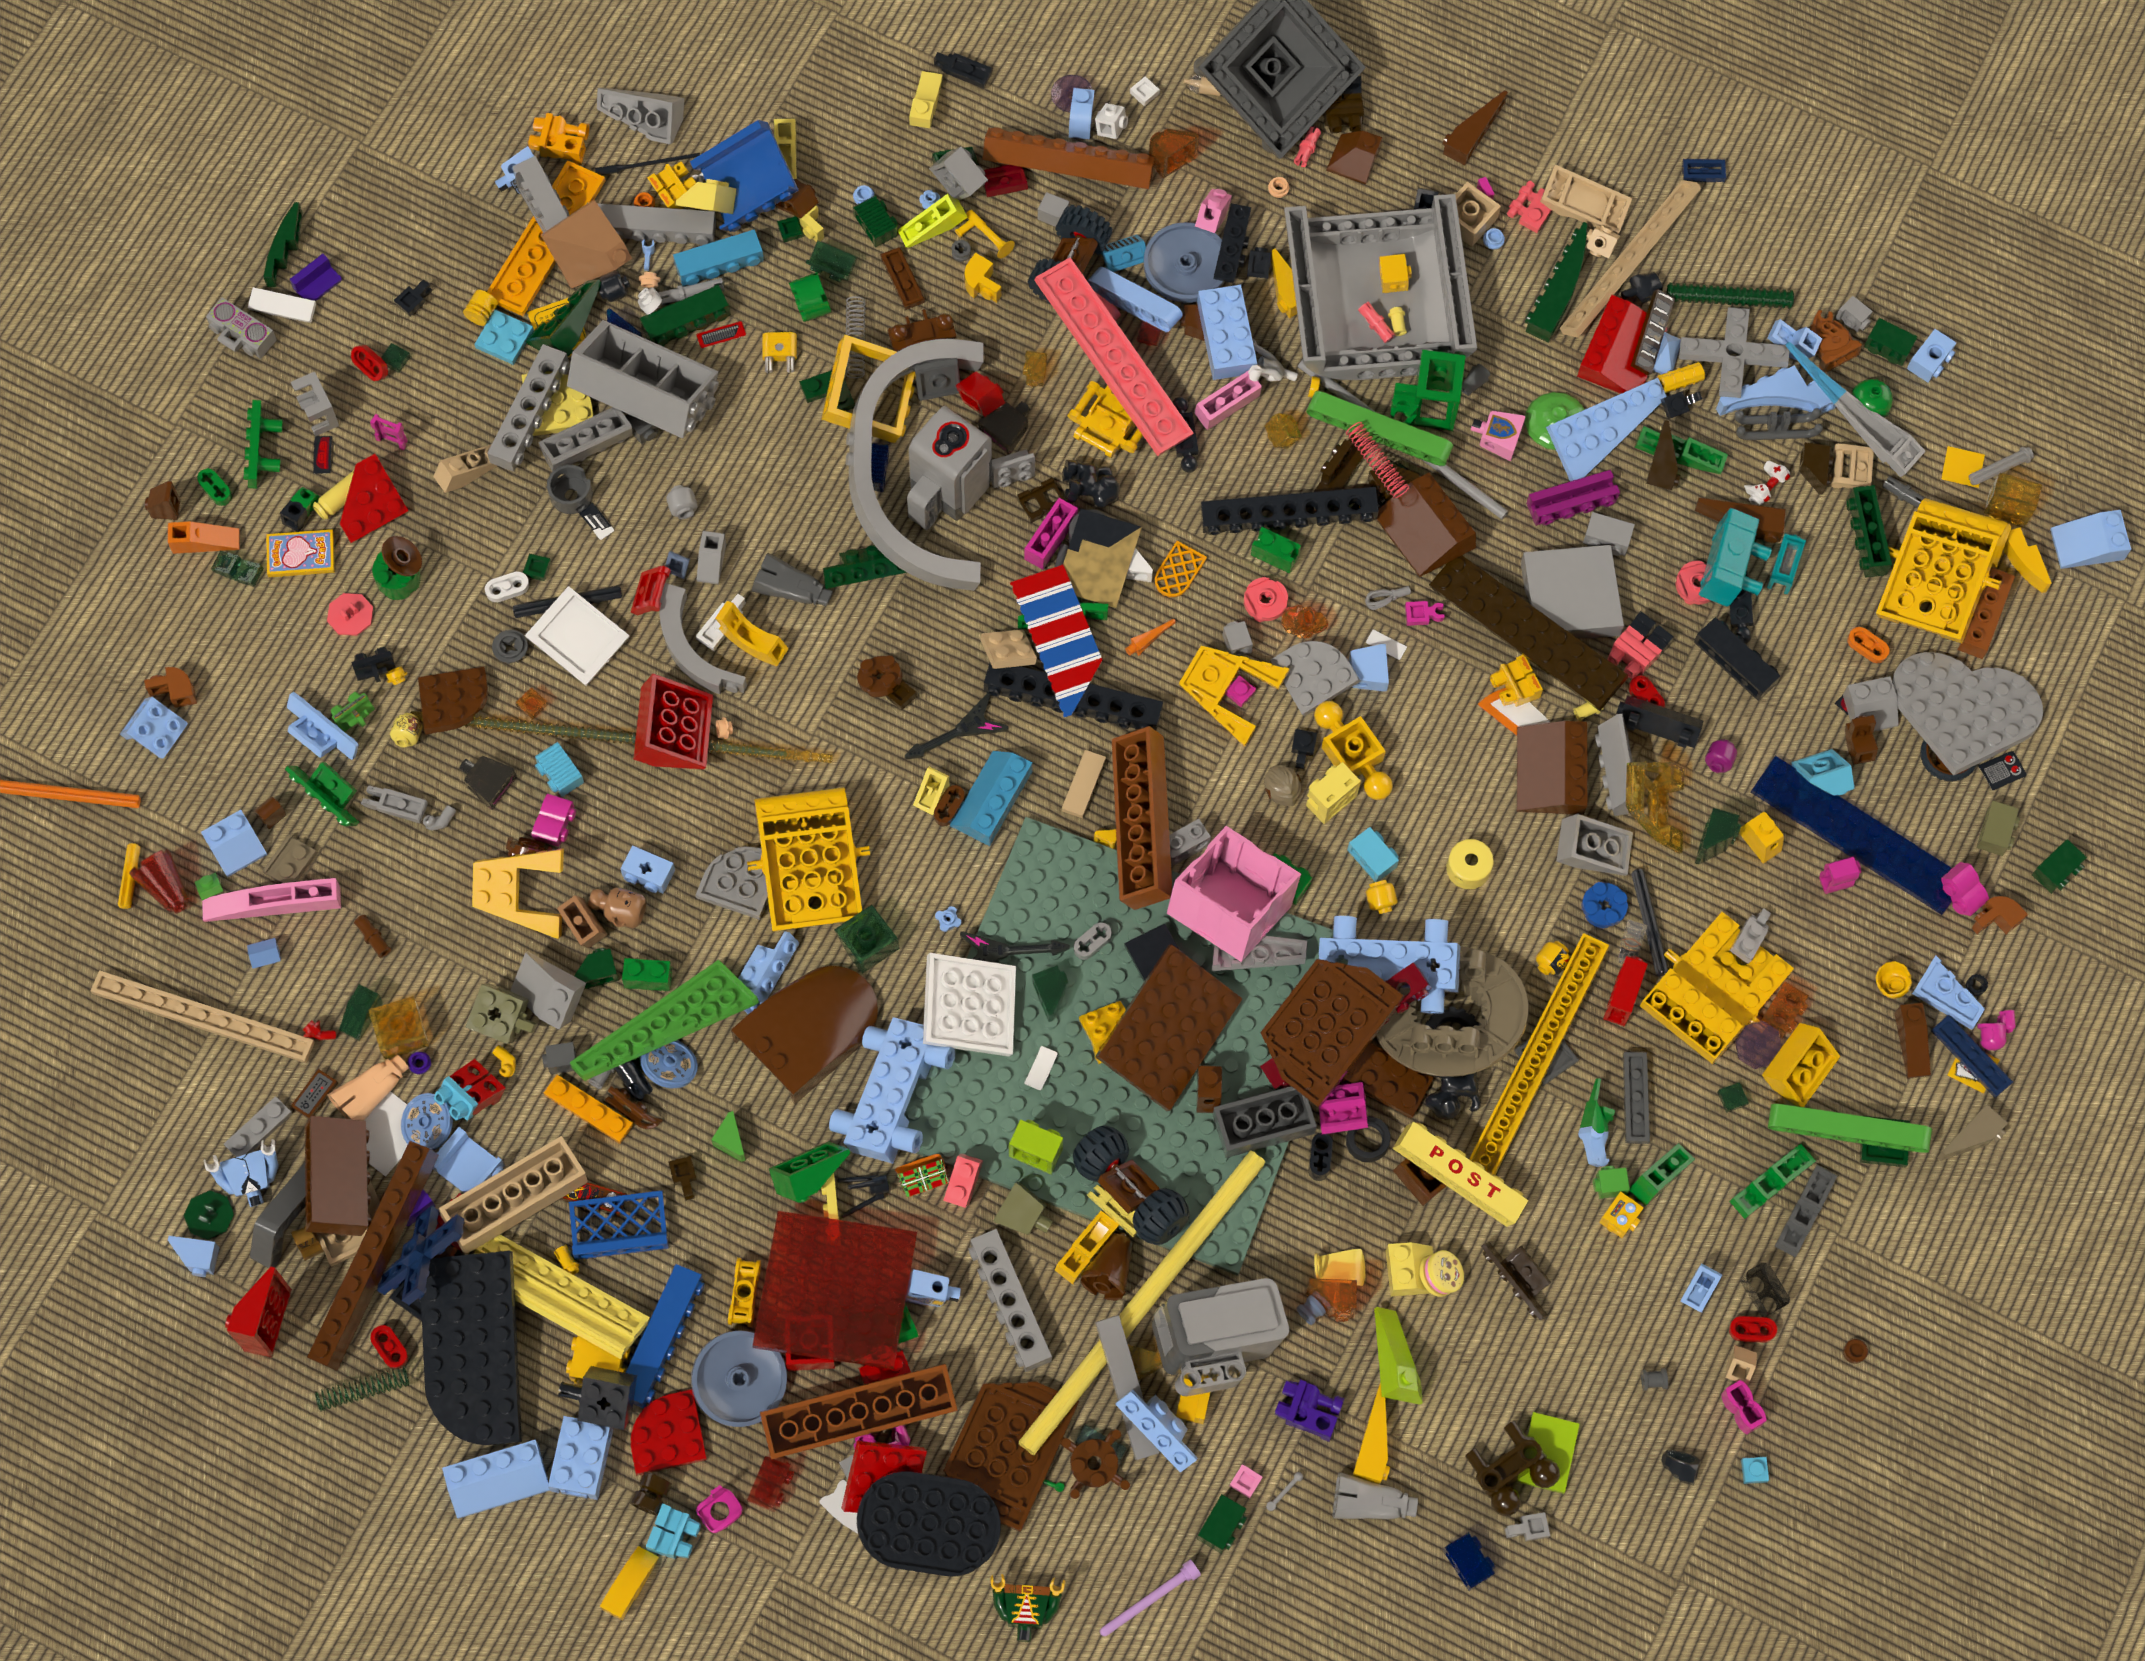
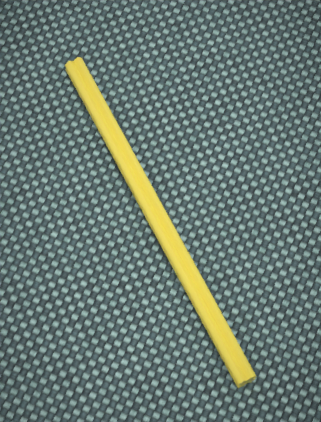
(1144, 1300)

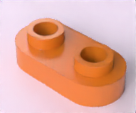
(1869, 644)

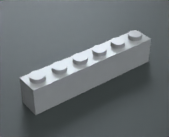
(661, 223)

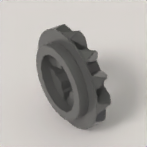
(508, 637)

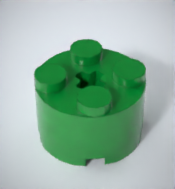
(810, 297)
(392, 584)

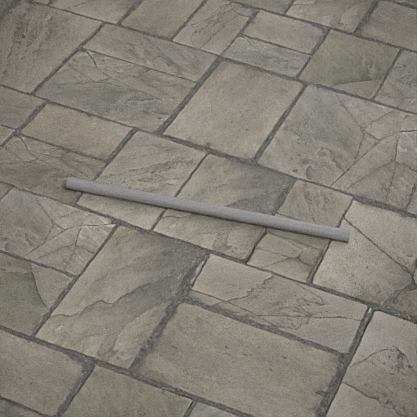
(1445, 470)

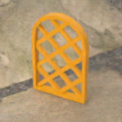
(1189, 550)

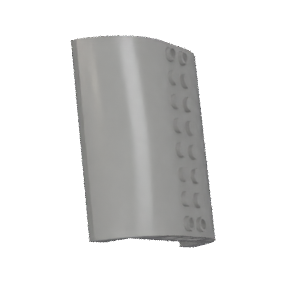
(1339, 272)

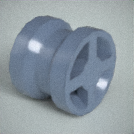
(1311, 1310)

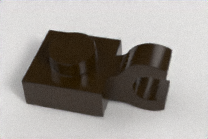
(683, 1173)

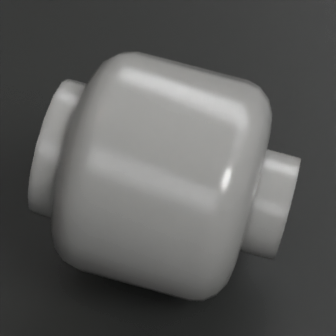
(681, 502)

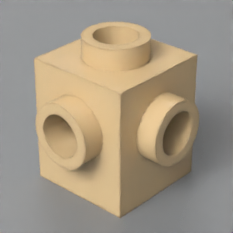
(1608, 237)

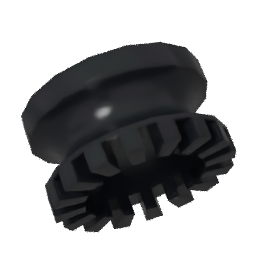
(1984, 984)

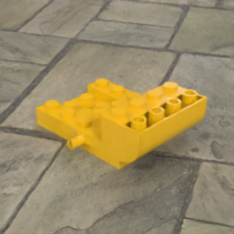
(1943, 563)
(807, 855)
(1710, 994)

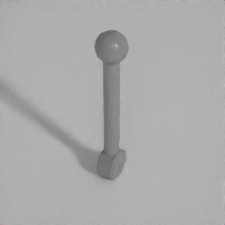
(1298, 1476)

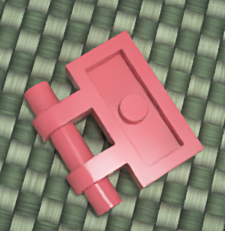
(1535, 214)

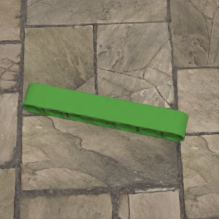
(1382, 428)
(1850, 1128)

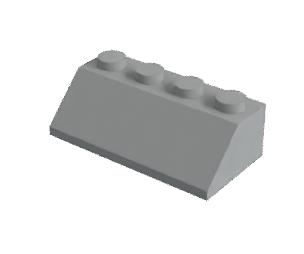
(586, 438)
(1614, 758)

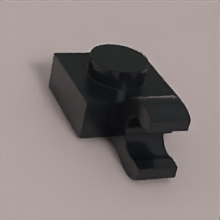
(411, 299)
(1678, 404)
(1303, 745)

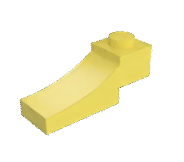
(925, 99)
(786, 139)

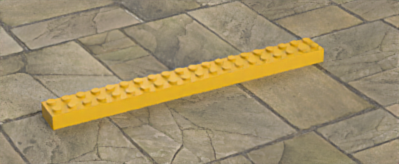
(1539, 1053)

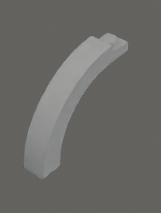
(697, 669)

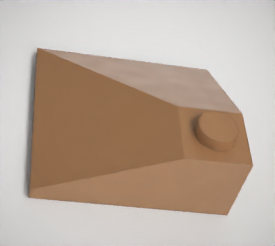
(586, 245)

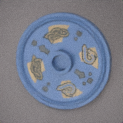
(670, 1065)
(426, 1121)

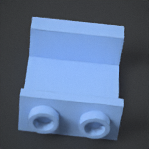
(465, 1162)

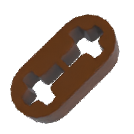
(945, 803)

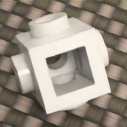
(1111, 121)

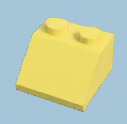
(709, 196)
(1404, 1267)

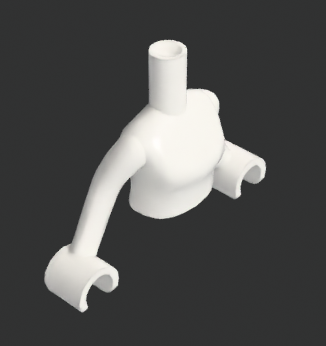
(1269, 367)

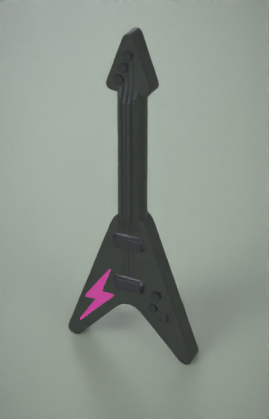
(970, 725)
(993, 951)

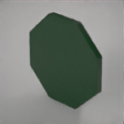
(209, 1215)

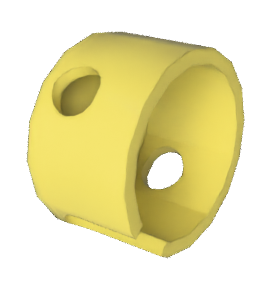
(1472, 876)

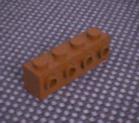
(1986, 615)

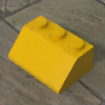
(1801, 1064)

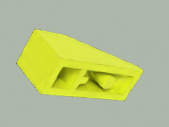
(933, 221)

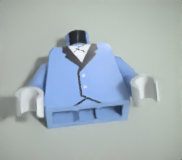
(246, 1173)

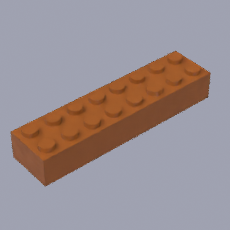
(1141, 818)
(858, 1411)

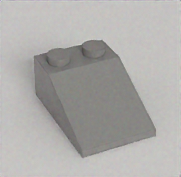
(1594, 845)
(549, 989)

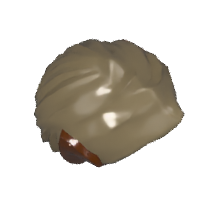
(1282, 785)

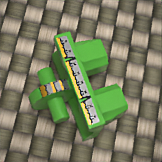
(353, 713)

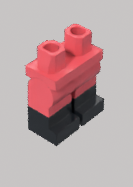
(1633, 651)

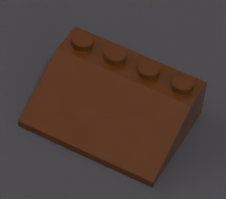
(1426, 526)
(1552, 768)

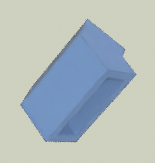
(264, 953)

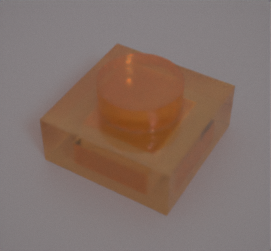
(531, 703)

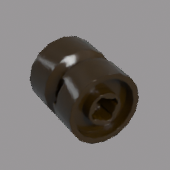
(653, 1485)

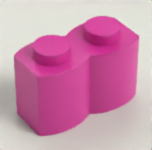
(553, 820)
(1839, 875)
(1965, 889)
(1740, 1402)

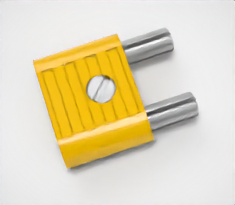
(779, 347)

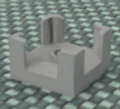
(315, 403)

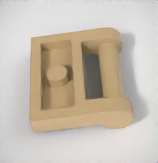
(1859, 467)

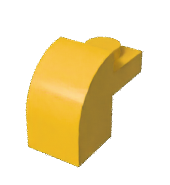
(977, 279)

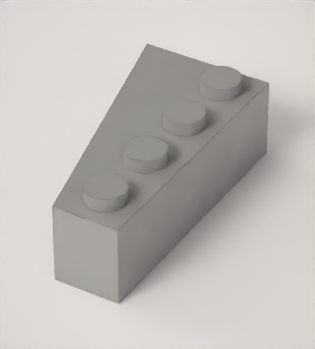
(539, 194)

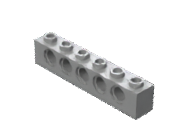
(546, 360)
(992, 1244)

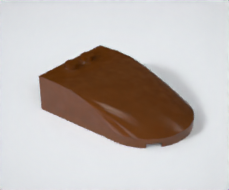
(810, 1026)

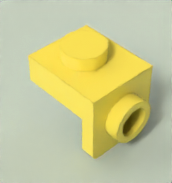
(810, 226)

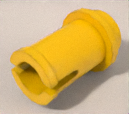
(566, 1260)

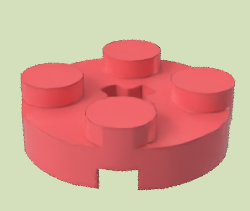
(1685, 581)
(1269, 588)

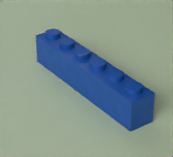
(663, 1330)

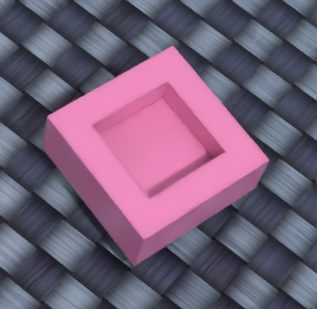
(1246, 1481)

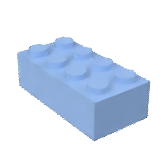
(1226, 331)

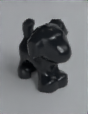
(1086, 483)
(1446, 1102)

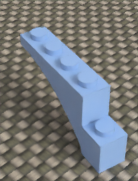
(1782, 389)

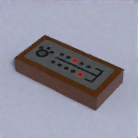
(314, 1094)

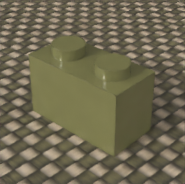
(1998, 828)

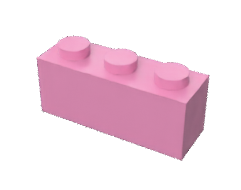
(1227, 400)

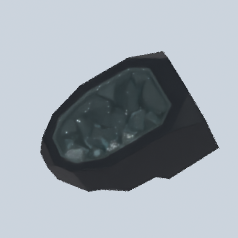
(1681, 1465)

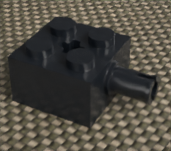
(604, 1397)

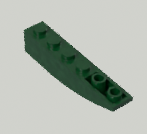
(1559, 289)

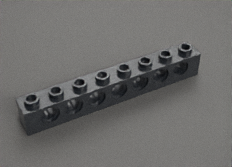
(1364, 497)
(1105, 696)

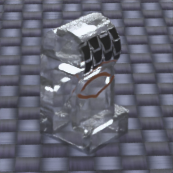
(1631, 940)

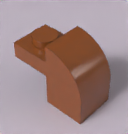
(176, 684)
(2003, 912)

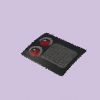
(2002, 770)

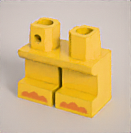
(669, 184)
(1519, 681)

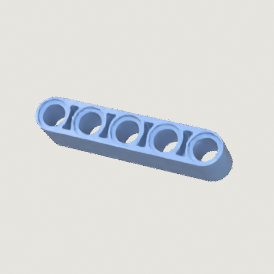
(1135, 299)

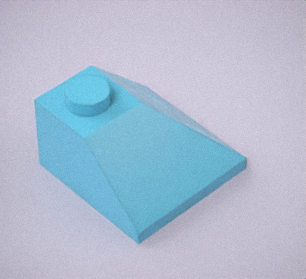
(1827, 772)

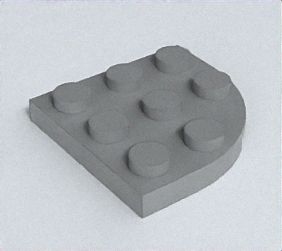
(1315, 673)
(732, 885)

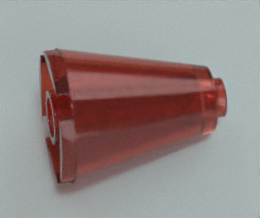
(162, 881)

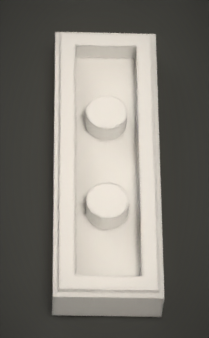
(282, 305)

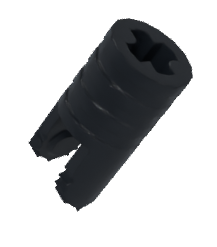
(634, 1079)

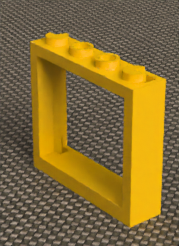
(843, 418)

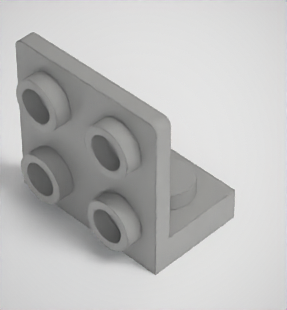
(1012, 468)

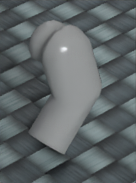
(439, 822)

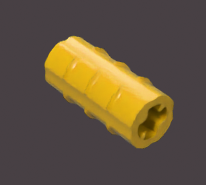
(1682, 377)

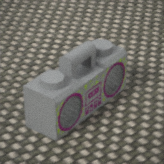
(245, 329)

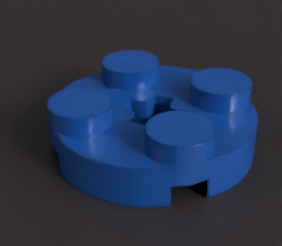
(1604, 892)

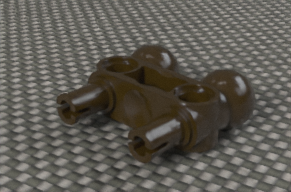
(1510, 1468)

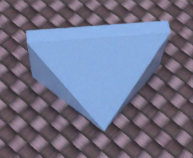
(1667, 354)

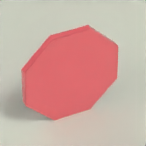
(350, 614)

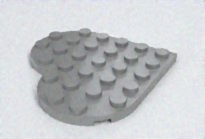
(1964, 711)

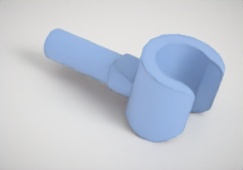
(648, 251)

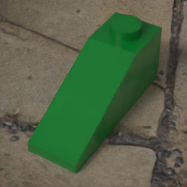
(1661, 1174)

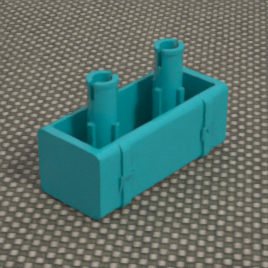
(1730, 557)

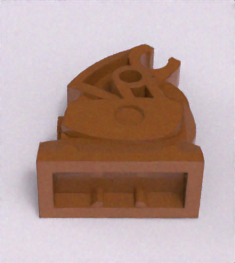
(1836, 342)

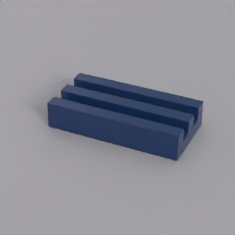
(1704, 174)

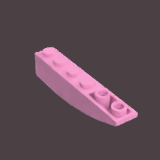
(274, 900)

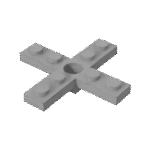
(1734, 343)

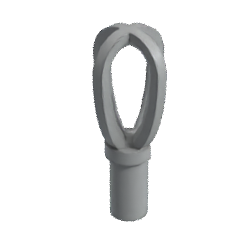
(1393, 595)

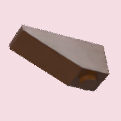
(1913, 1039)

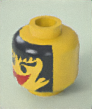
(1552, 958)

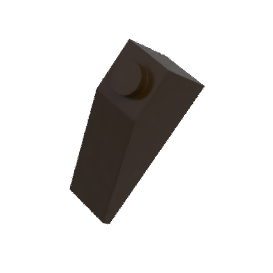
(1664, 464)

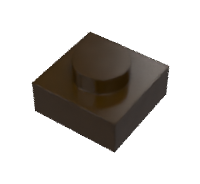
(902, 695)

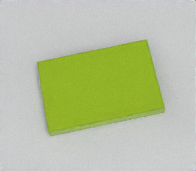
(1558, 1441)

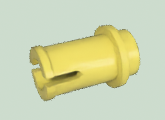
(1397, 319)
(1584, 711)

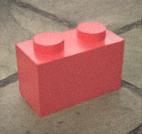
(963, 1180)

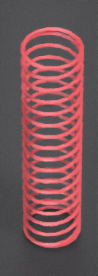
(1371, 455)

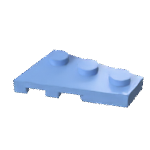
(1945, 993)

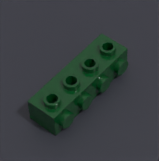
(1869, 531)

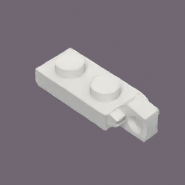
(710, 633)

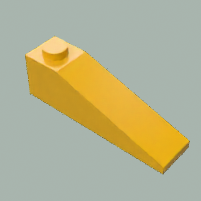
(1374, 1450)

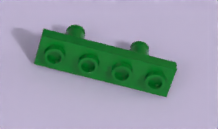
(258, 425)

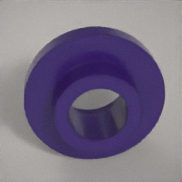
(414, 1058)

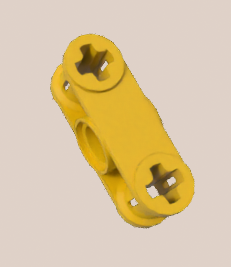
(746, 1275)

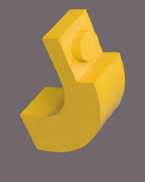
(748, 637)

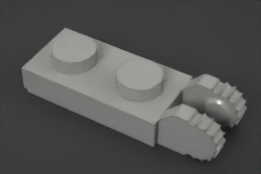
(396, 804)

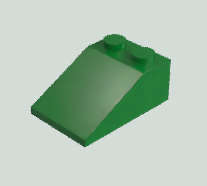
(807, 1172)

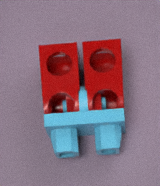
(468, 1092)

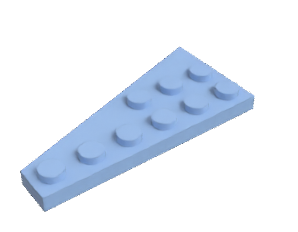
(1595, 432)

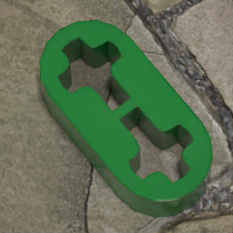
(210, 490)

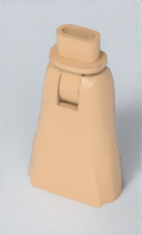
(362, 1094)

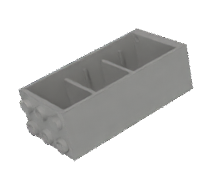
(642, 379)

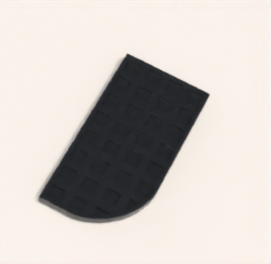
(472, 1347)

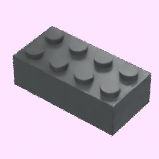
(1263, 1121)

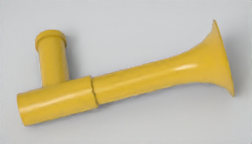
(1004, 247)

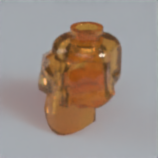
(1303, 621)

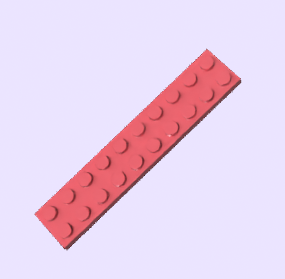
(1113, 356)

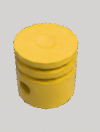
(480, 307)

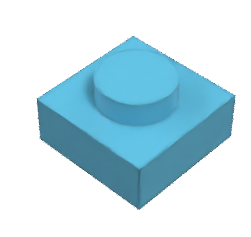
(1755, 1470)

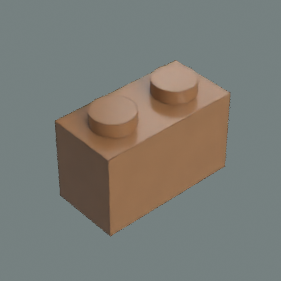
(582, 921)

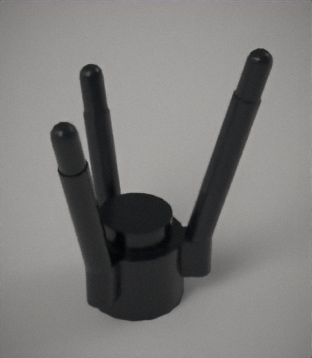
(876, 1184)

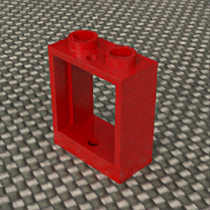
(1625, 990)

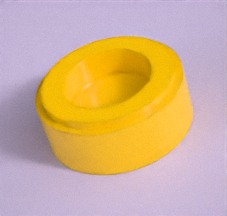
(1314, 386)

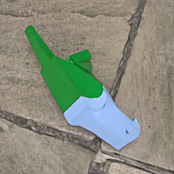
(1595, 1128)

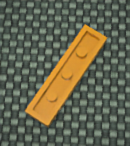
(588, 1109)

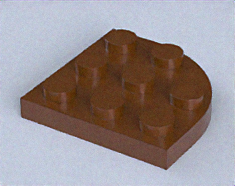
(452, 698)

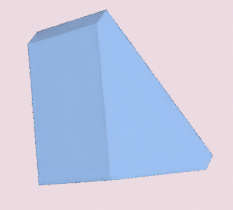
(1701, 1287)

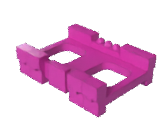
(381, 430)

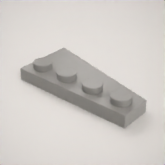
(1267, 953)

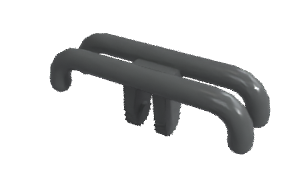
(1778, 426)

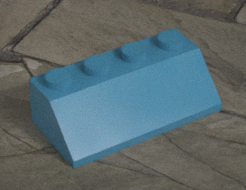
(992, 796)

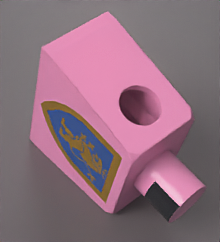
(1499, 432)

